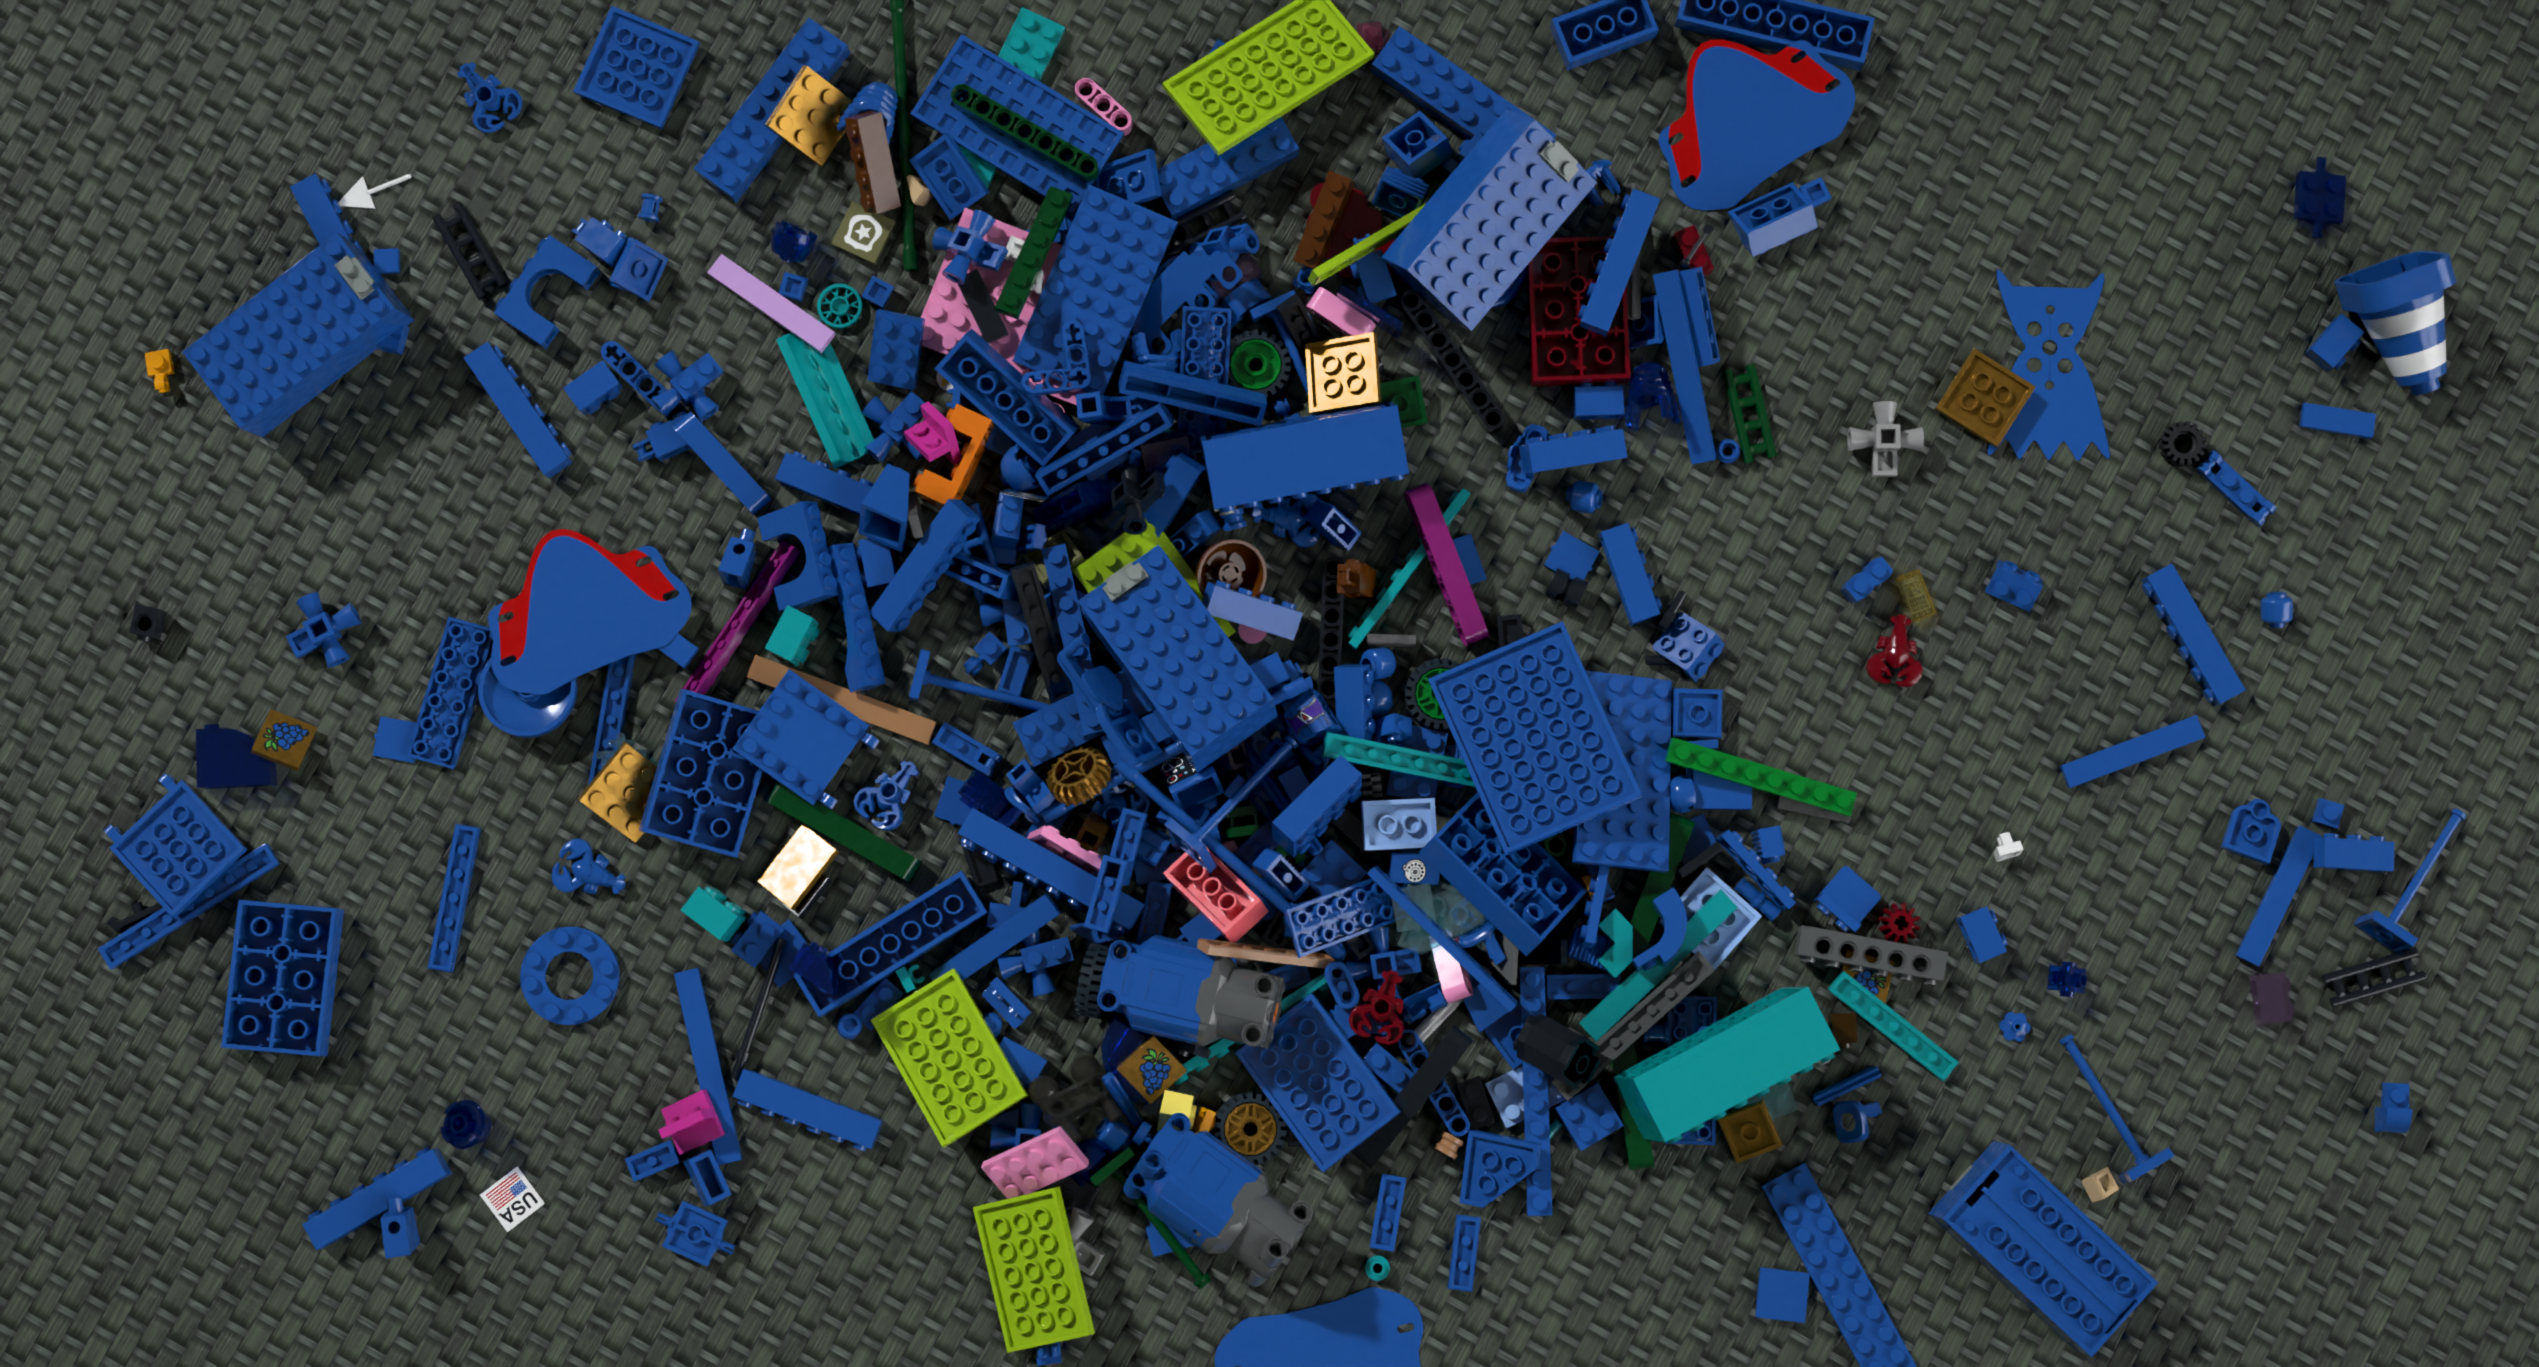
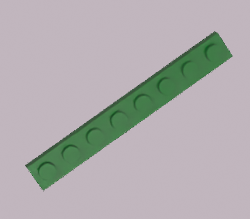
(1760, 777)

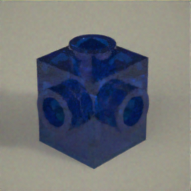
(2067, 979)

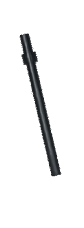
(743, 1054)

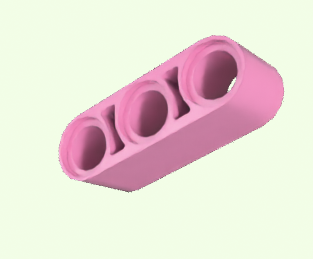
(1099, 96)
(1339, 314)
(1452, 975)

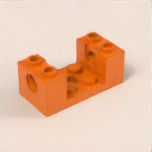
(971, 428)

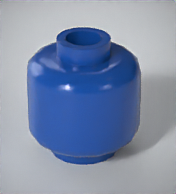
(1584, 496)
(2276, 609)
(1381, 662)
(1114, 1135)

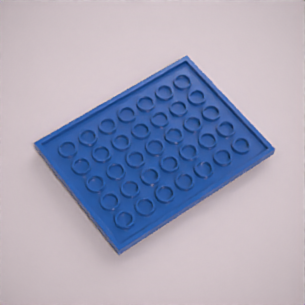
(1534, 738)

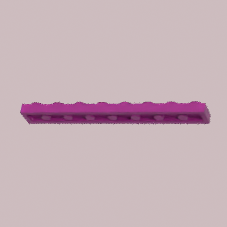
(742, 618)

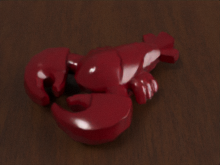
(1896, 654)
(1381, 1010)

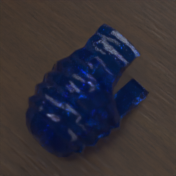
(1647, 389)

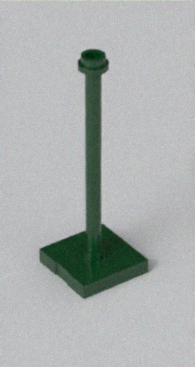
(1117, 1170)

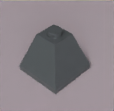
(1508, 967)

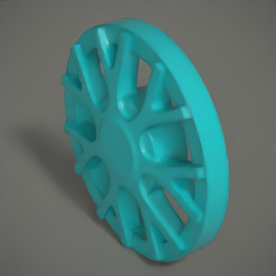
(839, 306)

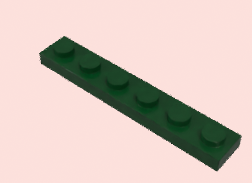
(1033, 252)

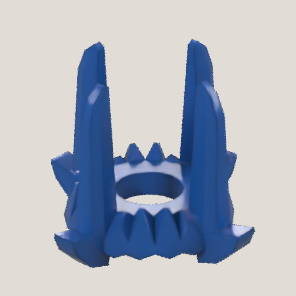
(1601, 169)

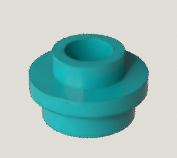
(1369, 1268)

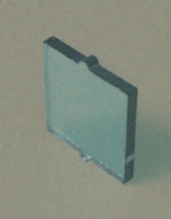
(1423, 898)

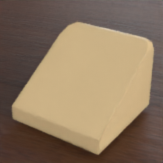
(919, 191)
(2100, 1185)

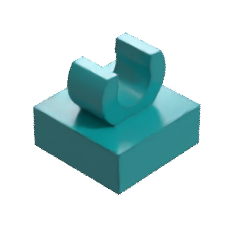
(907, 978)

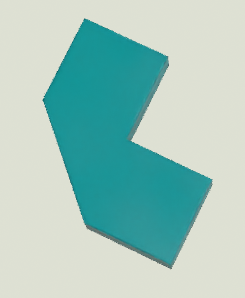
(1621, 934)

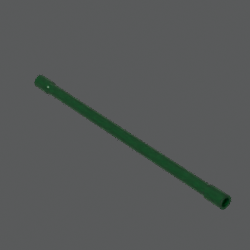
(910, 253)

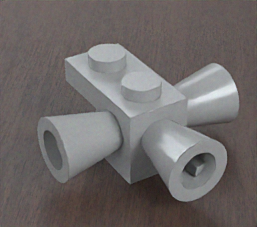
(1885, 440)
(1087, 1255)

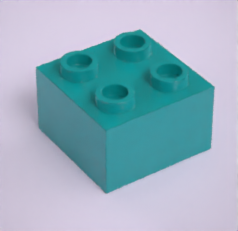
(793, 636)

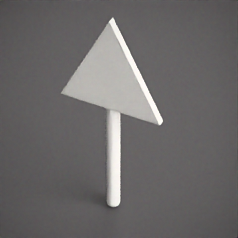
(360, 196)

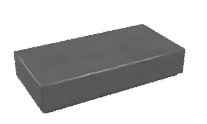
(1391, 640)

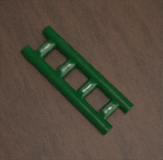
(1762, 421)

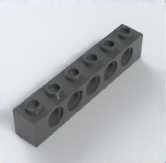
(1933, 960)

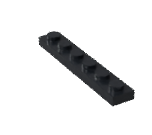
(1041, 630)

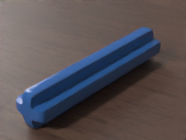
(1846, 1085)
(1122, 1099)

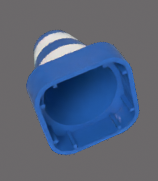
(2404, 314)

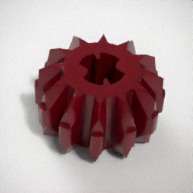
(1892, 928)

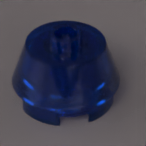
(792, 242)
(465, 1124)

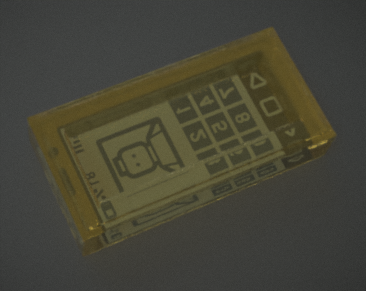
(1915, 595)

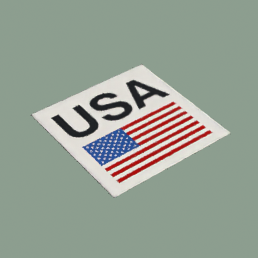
(512, 1199)

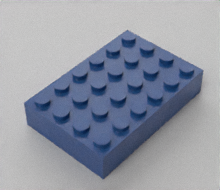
(701, 784)
(1515, 892)
(282, 978)

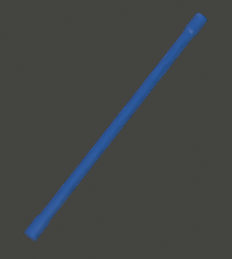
(1133, 775)
(1056, 809)

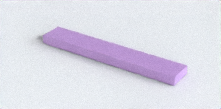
(771, 303)

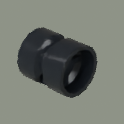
(1566, 589)

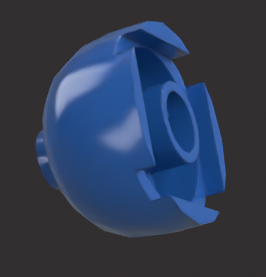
(1019, 470)

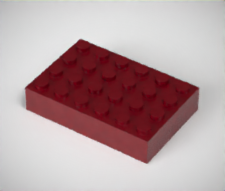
(1555, 291)

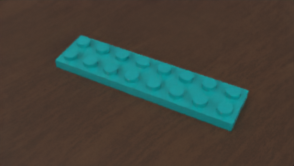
(1030, 50)

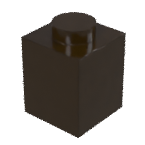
(1093, 831)
(1843, 1028)

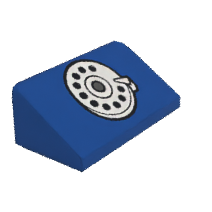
(1412, 869)

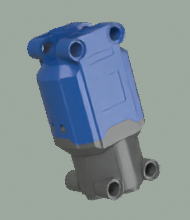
(1189, 996)
(1216, 1199)

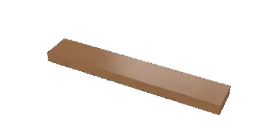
(1262, 953)

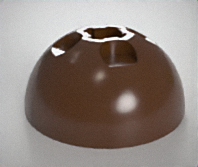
(1244, 569)

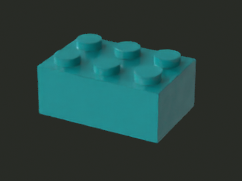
(714, 914)

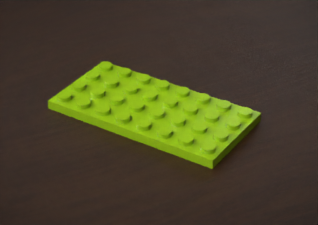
(1267, 71)

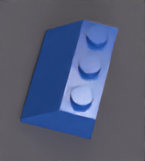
(1773, 219)

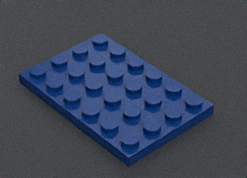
(1319, 1083)

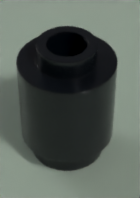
(1343, 502)

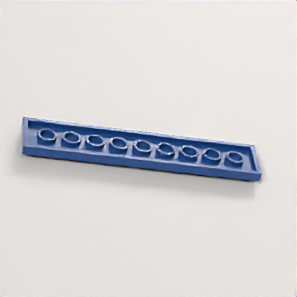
(1836, 1270)

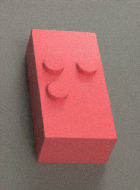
(1217, 896)

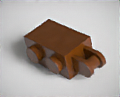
(1356, 580)

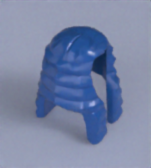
(876, 98)
(1167, 362)

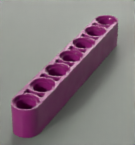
(1446, 564)

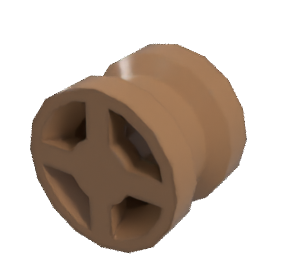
(1449, 1144)

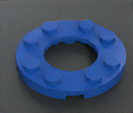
(603, 987)

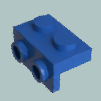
(2015, 585)
(757, 938)

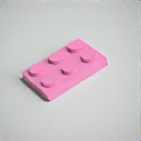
(1068, 848)

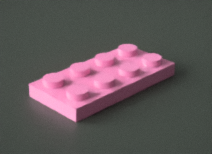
(1035, 1163)

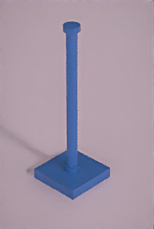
(1269, 309)
(923, 677)
(1192, 843)
(2386, 929)
(2143, 1161)

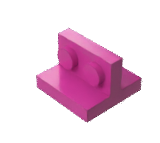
(934, 436)
(691, 1122)

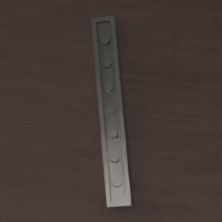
(1645, 1015)

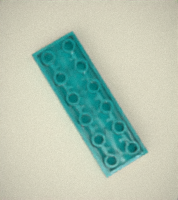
(827, 399)

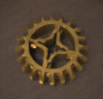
(1079, 776)

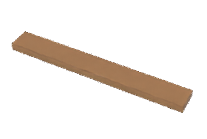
(862, 706)

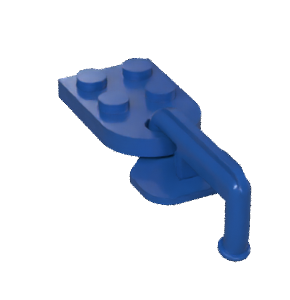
(1104, 697)

